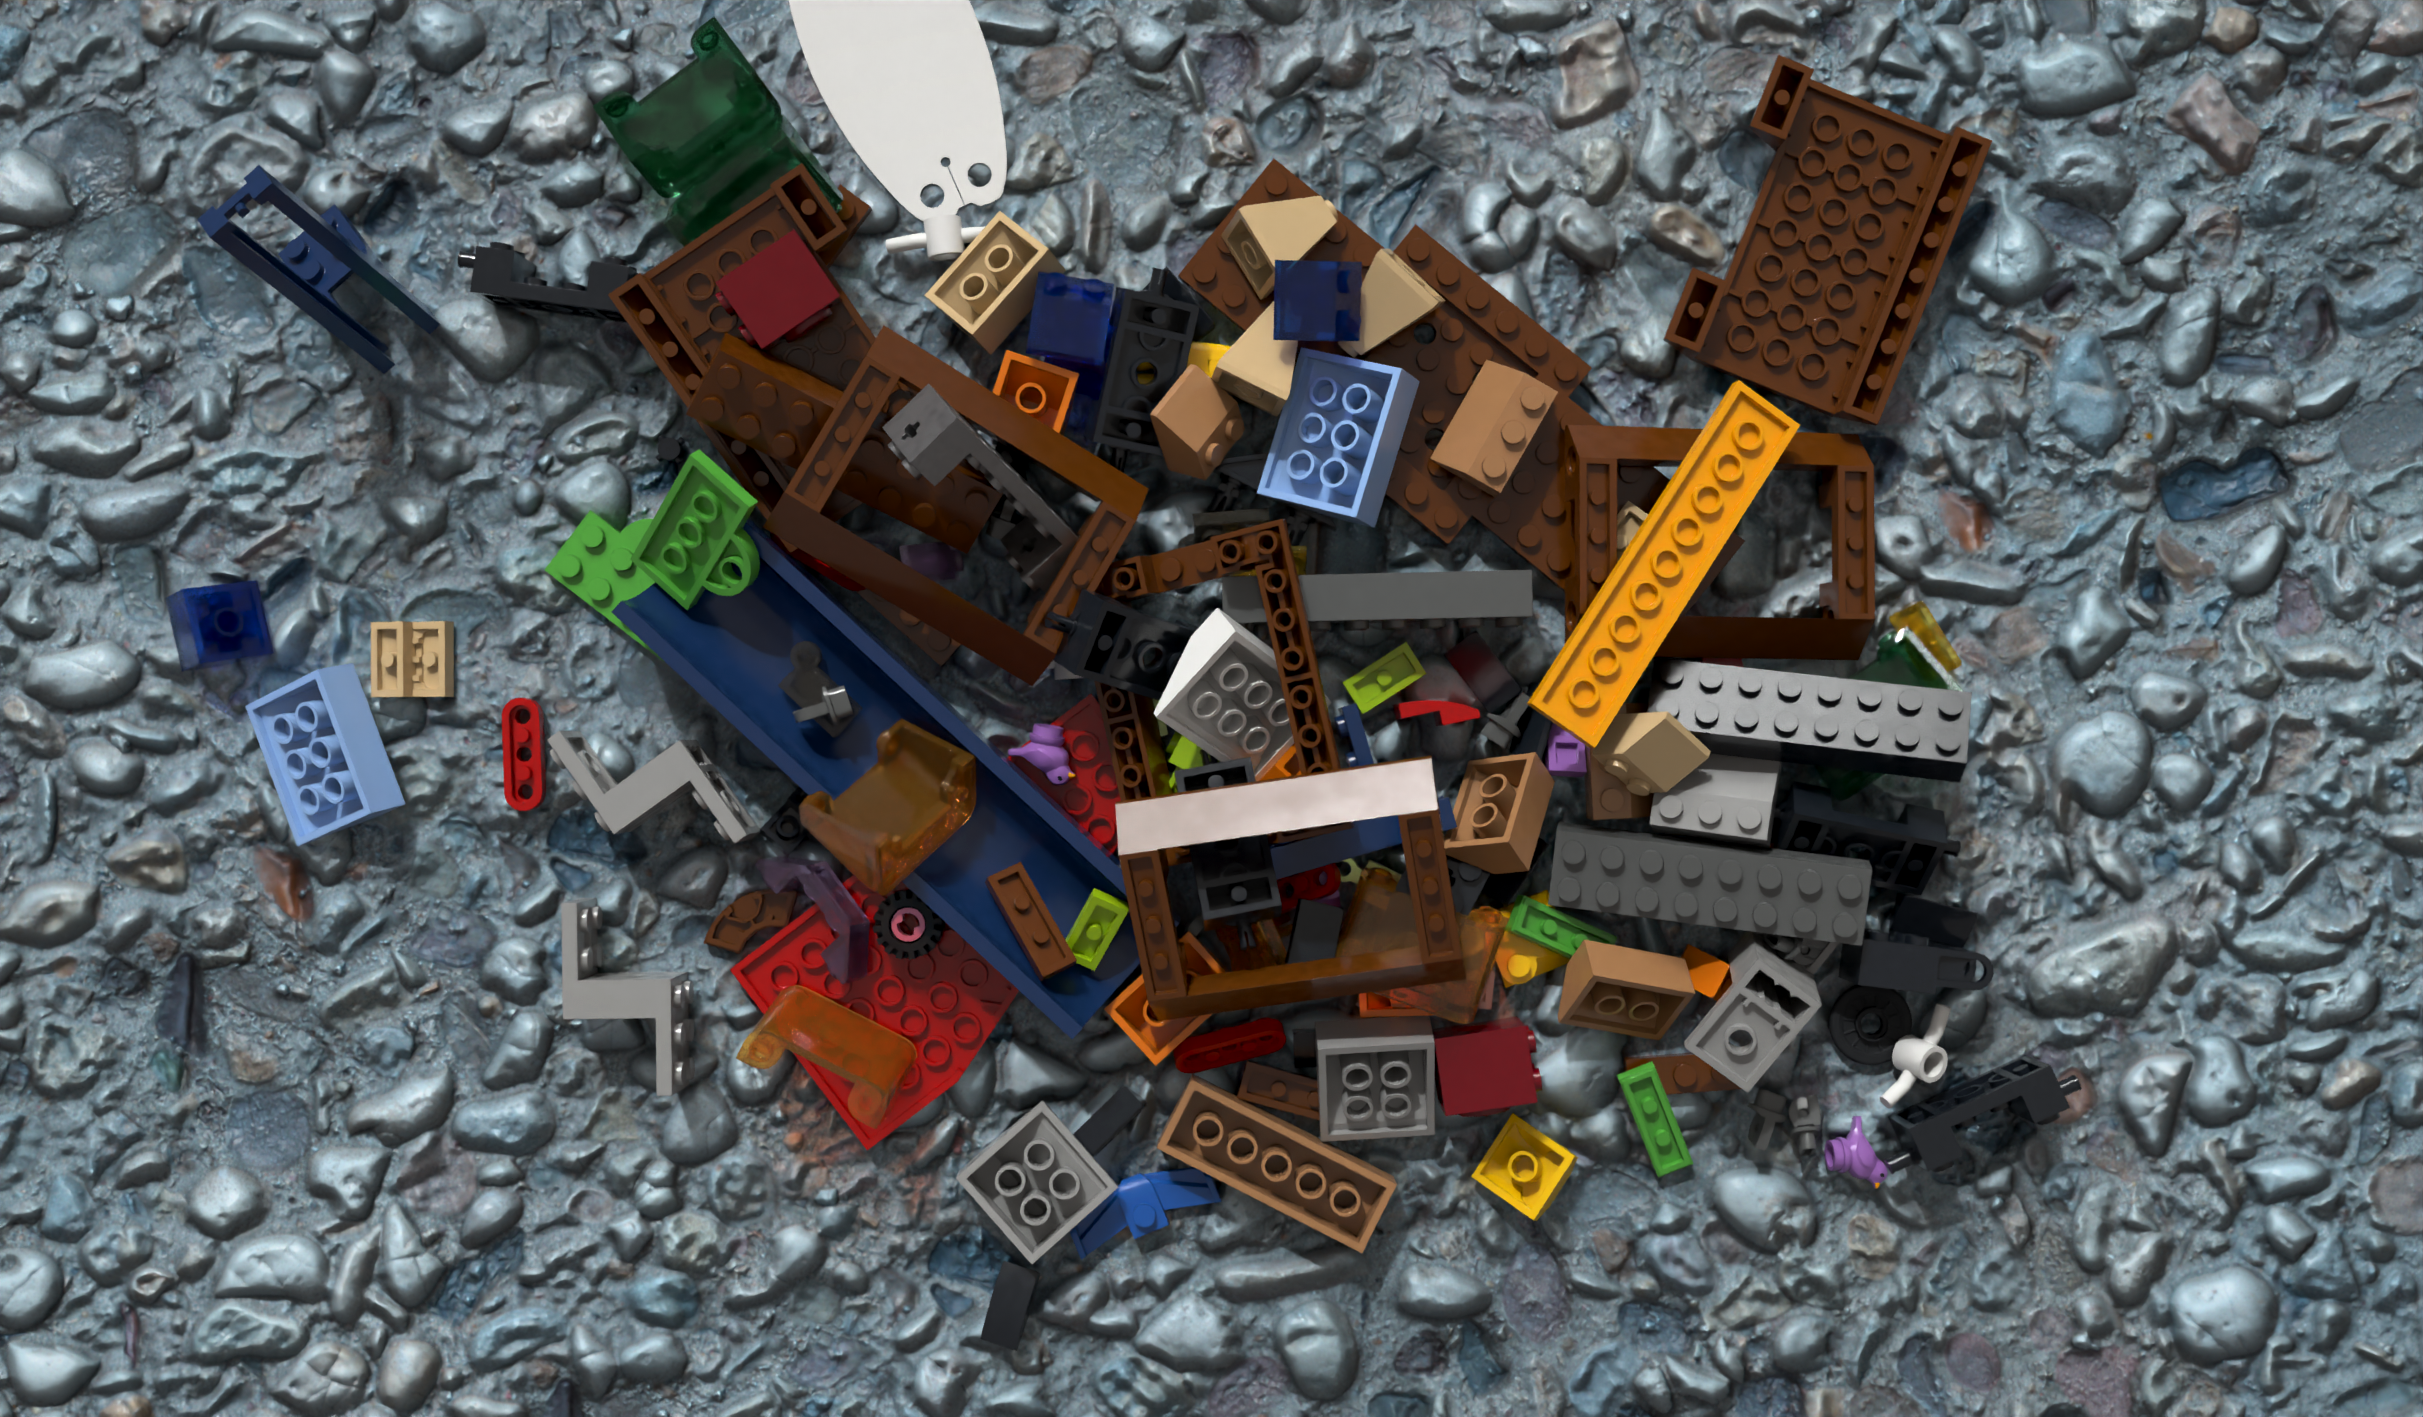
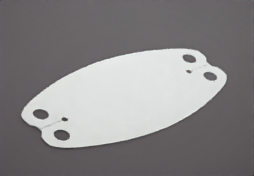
(908, 91)

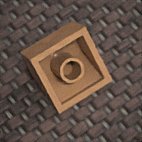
(1196, 424)

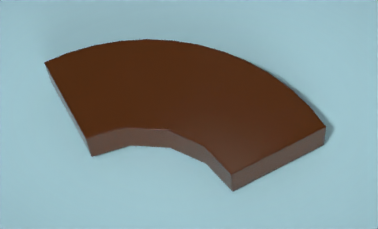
(750, 915)

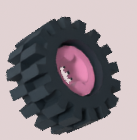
(890, 935)

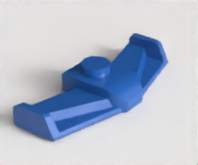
(1142, 1205)

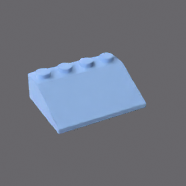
(1338, 436)
(324, 753)

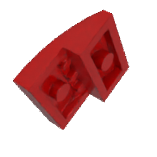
(1443, 711)

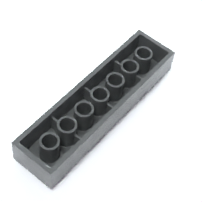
(1394, 599)
(1710, 883)

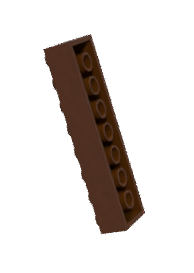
(785, 410)

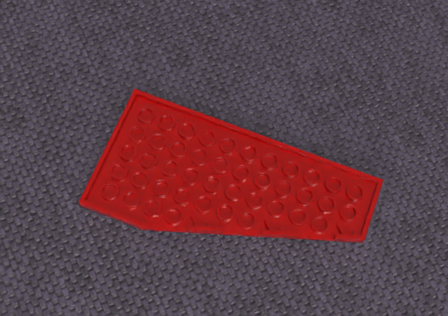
(952, 993)

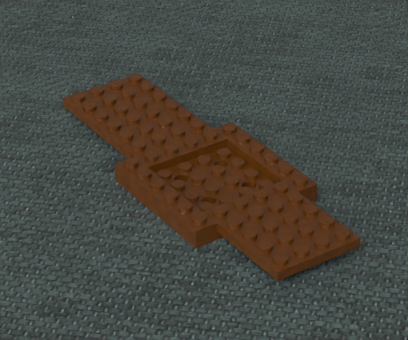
(1469, 329)

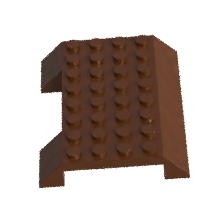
(1832, 249)
(684, 322)

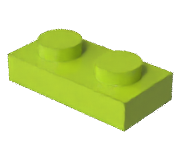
(1384, 678)
(1096, 927)

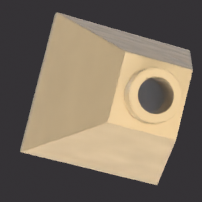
(1276, 232)
(1390, 302)
(1258, 366)

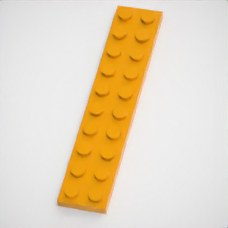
(1663, 564)

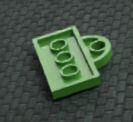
(700, 535)
(599, 566)

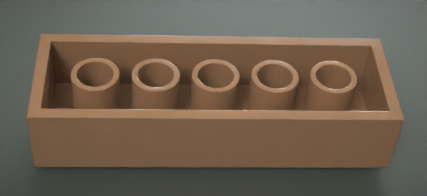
(1277, 1163)

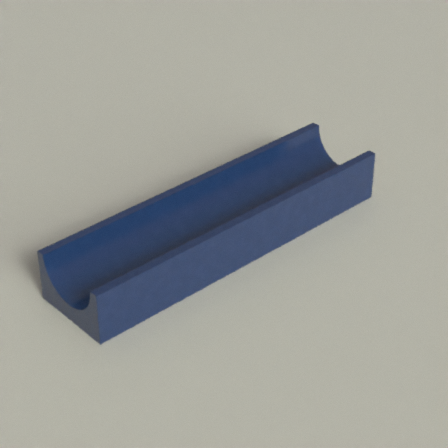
(738, 655)

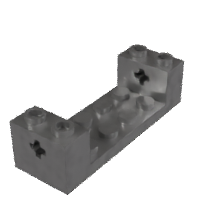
(936, 438)

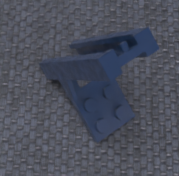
(314, 263)
(1366, 836)

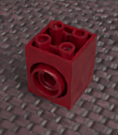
(778, 293)
(1485, 1067)

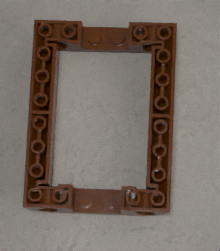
(1846, 488)
(1101, 535)
(1130, 717)
(1281, 805)

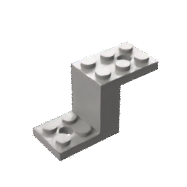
(652, 787)
(626, 994)
(1767, 999)

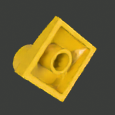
(1521, 959)
(1525, 1167)

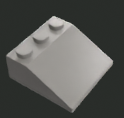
(1721, 801)
(1375, 1078)
(1036, 1181)

